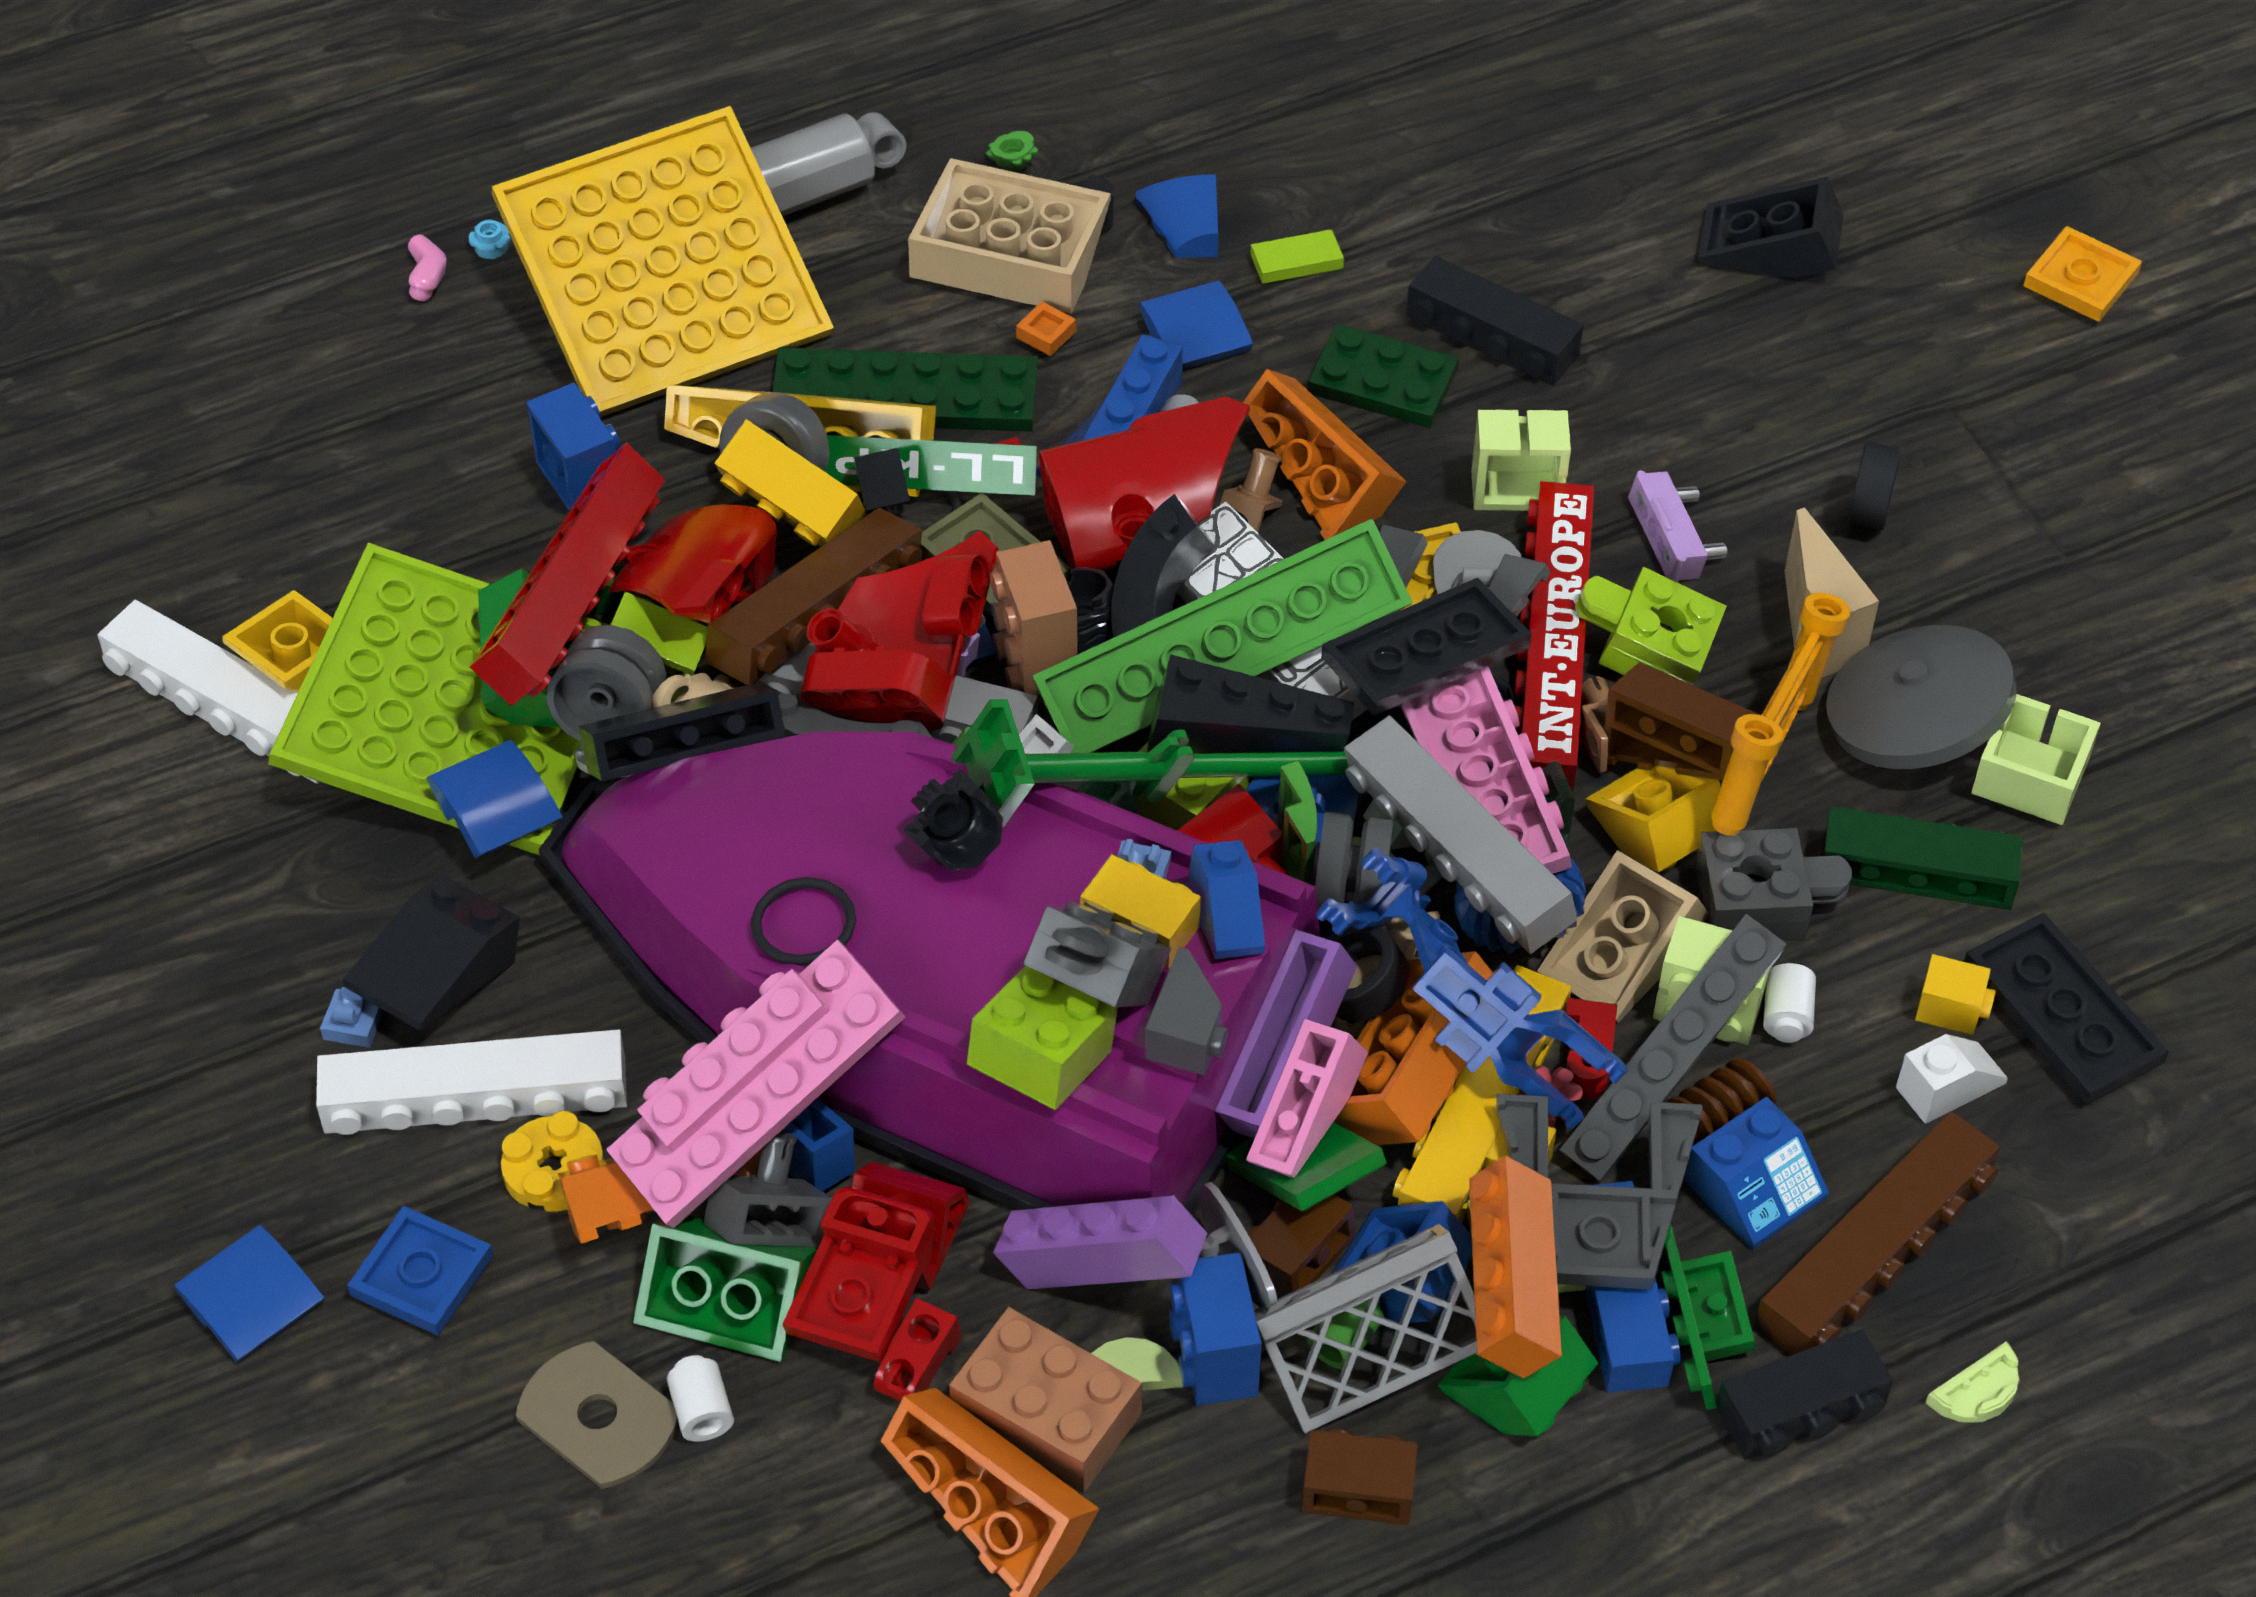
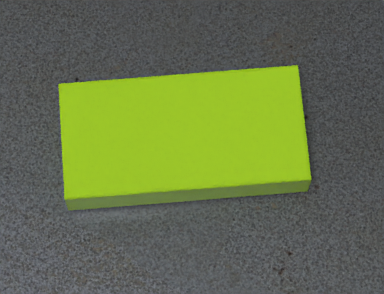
(1297, 256)

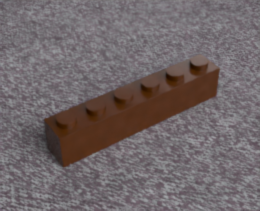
(775, 618)
(1879, 1236)

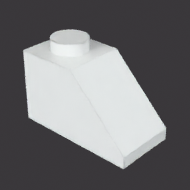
(1947, 1076)

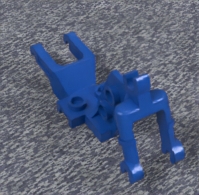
(1482, 1014)

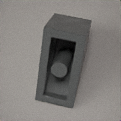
(1186, 1019)

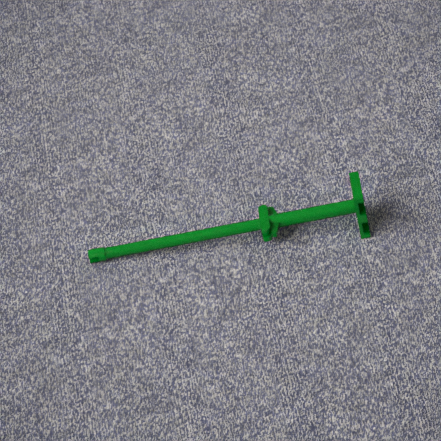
(1008, 774)

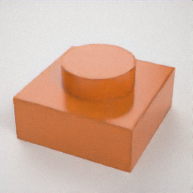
(1046, 328)

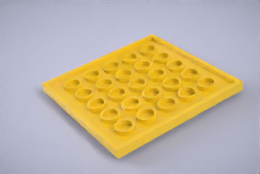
(662, 261)

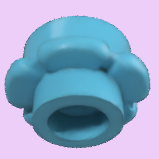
(490, 239)

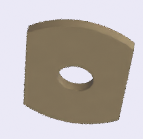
(608, 1454)

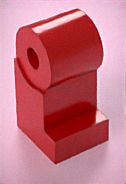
(1600, 1022)
(917, 1350)

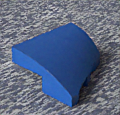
(1184, 214)

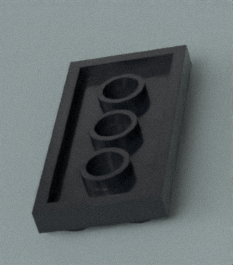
(1425, 646)
(2067, 1008)

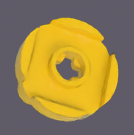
(533, 1143)

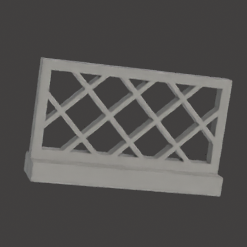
(1355, 1285)

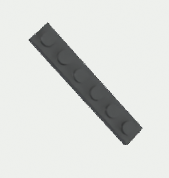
(1673, 1047)

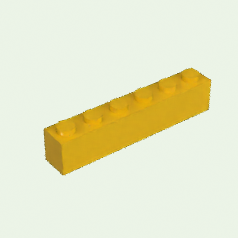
(1468, 1120)

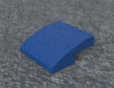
(1200, 321)
(494, 798)
(249, 1293)

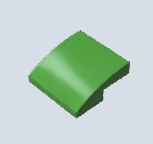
(1297, 822)

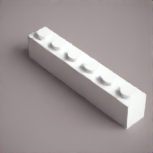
(197, 676)
(471, 1081)

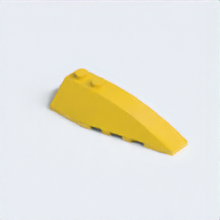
(703, 410)

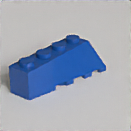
(1141, 389)

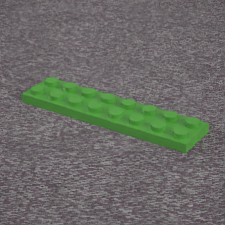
(1238, 628)

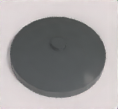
(1921, 697)

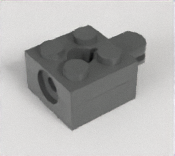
(1784, 885)
(1098, 955)

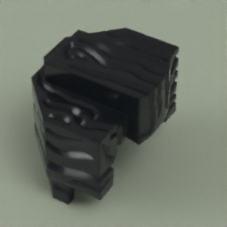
(1093, 599)
(956, 822)

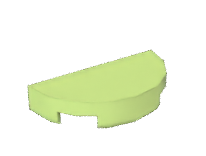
(1142, 1361)
(1980, 1389)

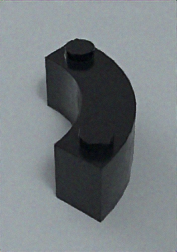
(1157, 565)

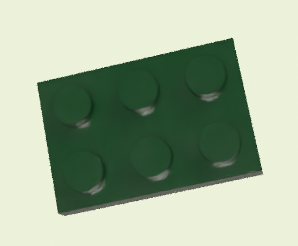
(1383, 375)

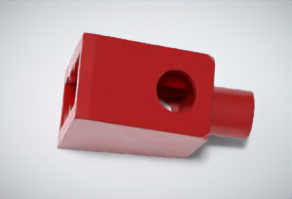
(1238, 818)

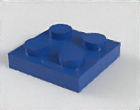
(420, 1270)

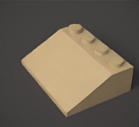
(1008, 235)

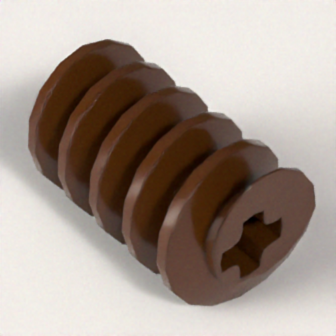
(1726, 1095)

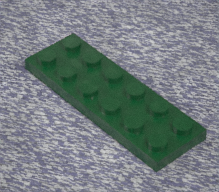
(965, 388)

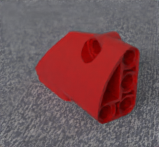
(1111, 484)
(701, 561)
(899, 638)

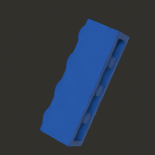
(1632, 1333)

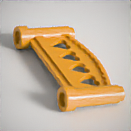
(1759, 737)

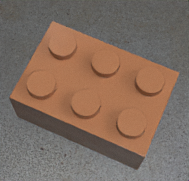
(1032, 614)
(1048, 1398)

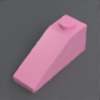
(1307, 1097)

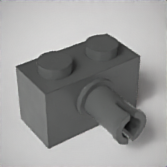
(768, 1204)

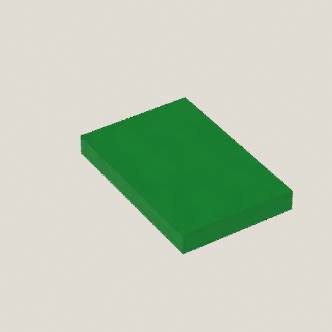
(1332, 1166)

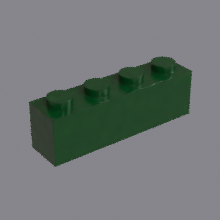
(1926, 857)

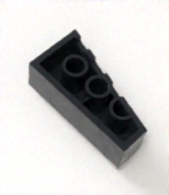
(1245, 713)

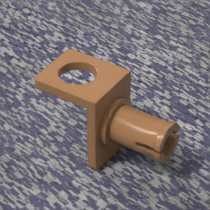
(1253, 496)
(1594, 721)

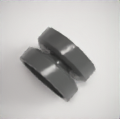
(604, 677)
(1338, 862)

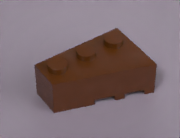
(1669, 724)

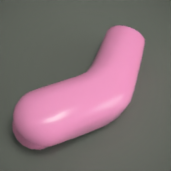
(429, 268)

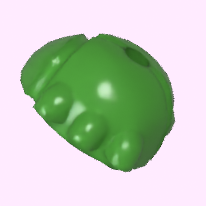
(1013, 150)

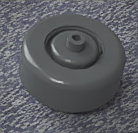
(785, 420)

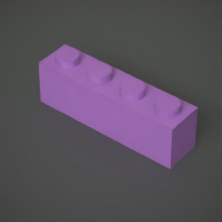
(1305, 987)
(1101, 1243)

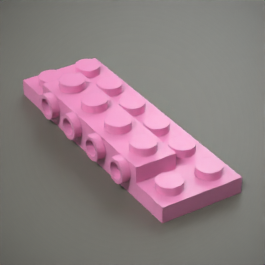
(1477, 744)
(752, 1080)

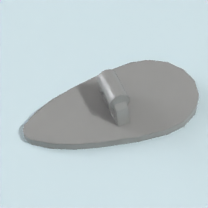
(1468, 557)
(1228, 1236)

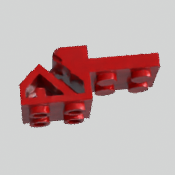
(874, 1252)

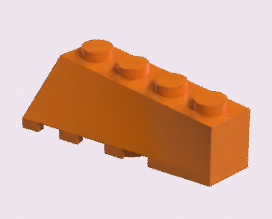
(1326, 461)
(604, 1195)
(1514, 1267)
(991, 1490)

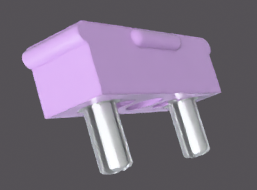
(1670, 527)

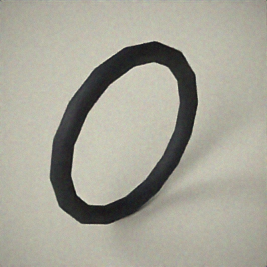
(793, 884)

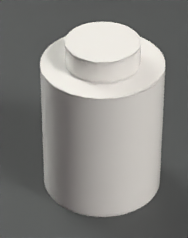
(1789, 1002)
(699, 1398)

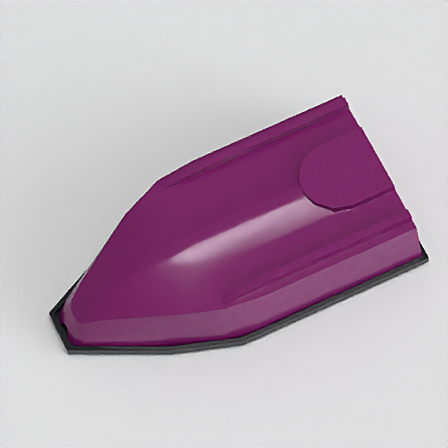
(691, 847)

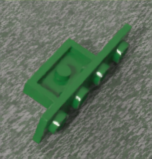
(1712, 1312)

